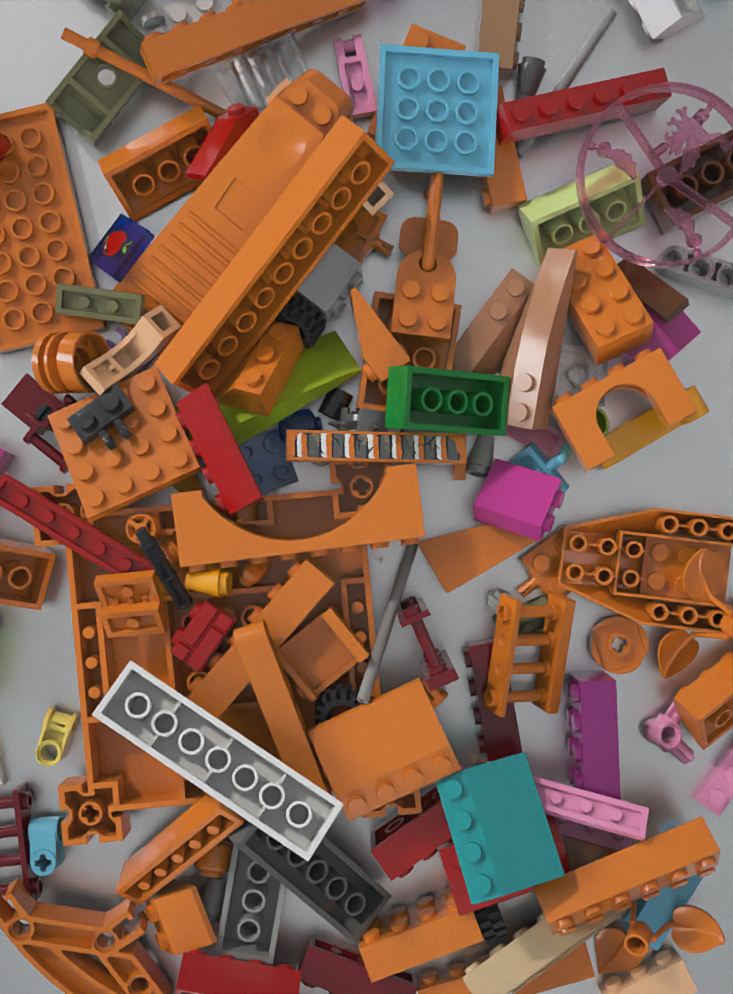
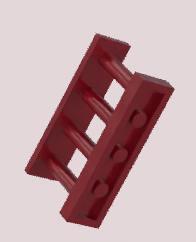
(436, 664)
(22, 803)

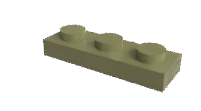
(99, 303)

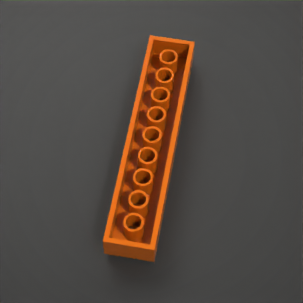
(276, 258)

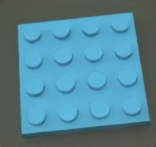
(437, 109)

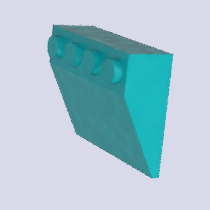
(499, 828)

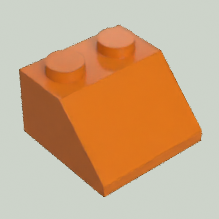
(179, 918)

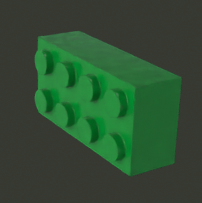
(446, 401)

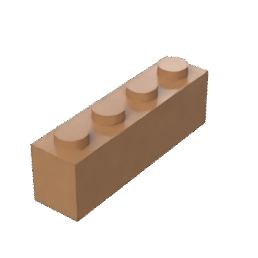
(499, 32)

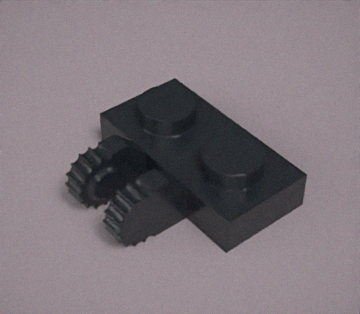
(101, 415)

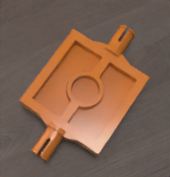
(363, 235)
(543, 565)

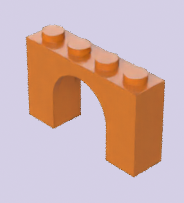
(648, 375)

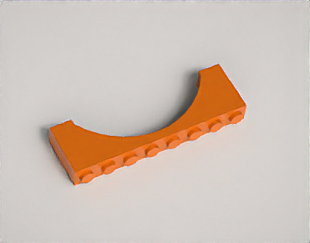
(211, 537)

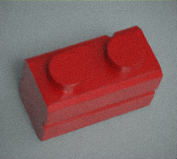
(203, 634)

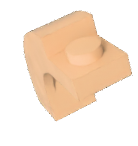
(133, 352)

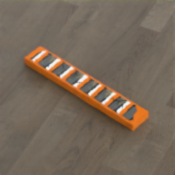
(375, 447)

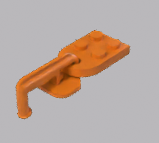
(426, 276)

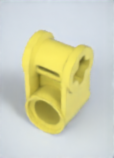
(57, 730)

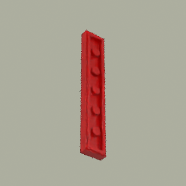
(69, 528)

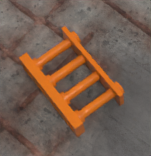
(552, 655)

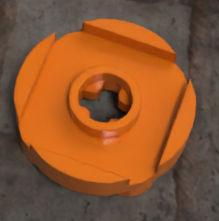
(632, 652)

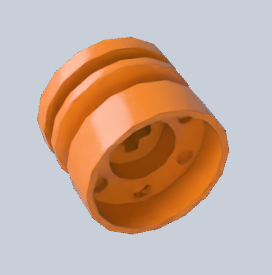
(61, 357)

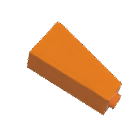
(469, 552)

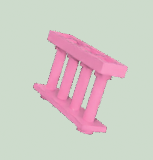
(592, 816)

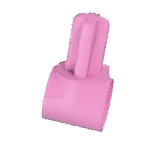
(667, 735)

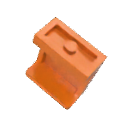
(321, 653)

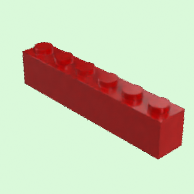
(575, 106)

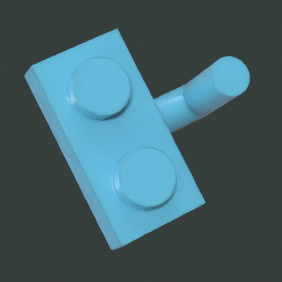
(533, 458)

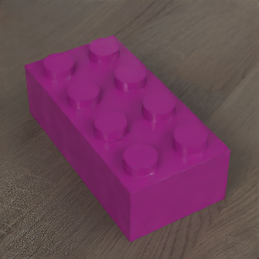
(593, 733)

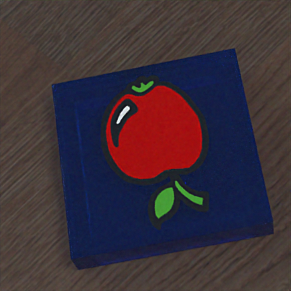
(121, 247)

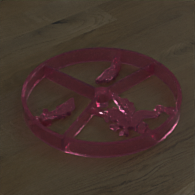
(688, 130)

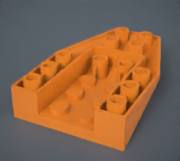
(638, 565)

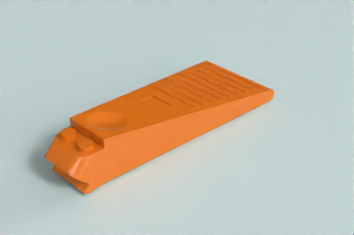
(235, 197)

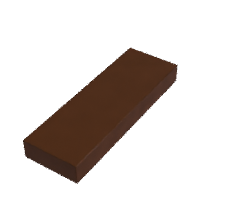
(653, 292)

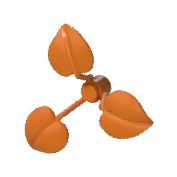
(701, 575)
(691, 931)

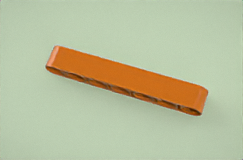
(278, 702)

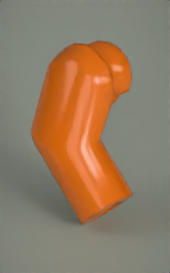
(252, 574)

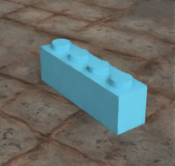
(660, 909)

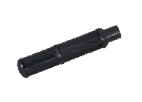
(163, 568)

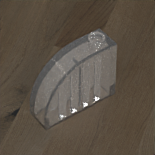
(259, 71)

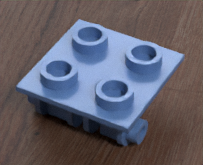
(267, 461)

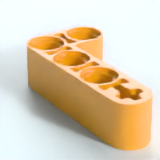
(646, 429)

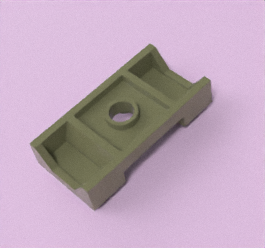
(81, 96)

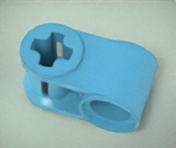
(47, 840)

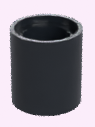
(333, 402)

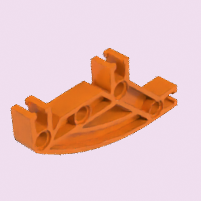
(63, 936)

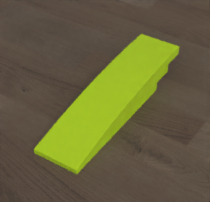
(314, 375)

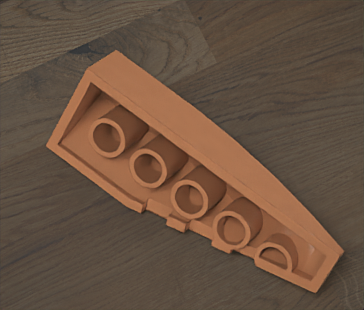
(490, 333)
(537, 342)

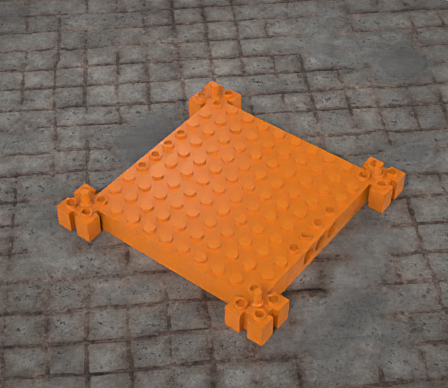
(119, 771)

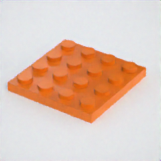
(138, 465)

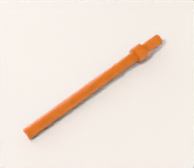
(94, 49)

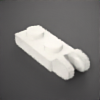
(179, 12)

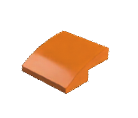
(131, 604)

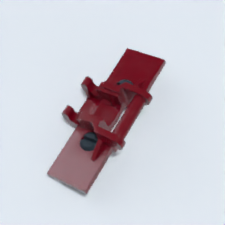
(32, 407)

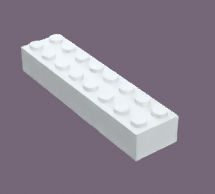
(218, 760)

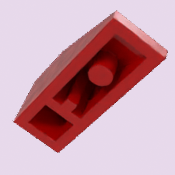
(221, 139)

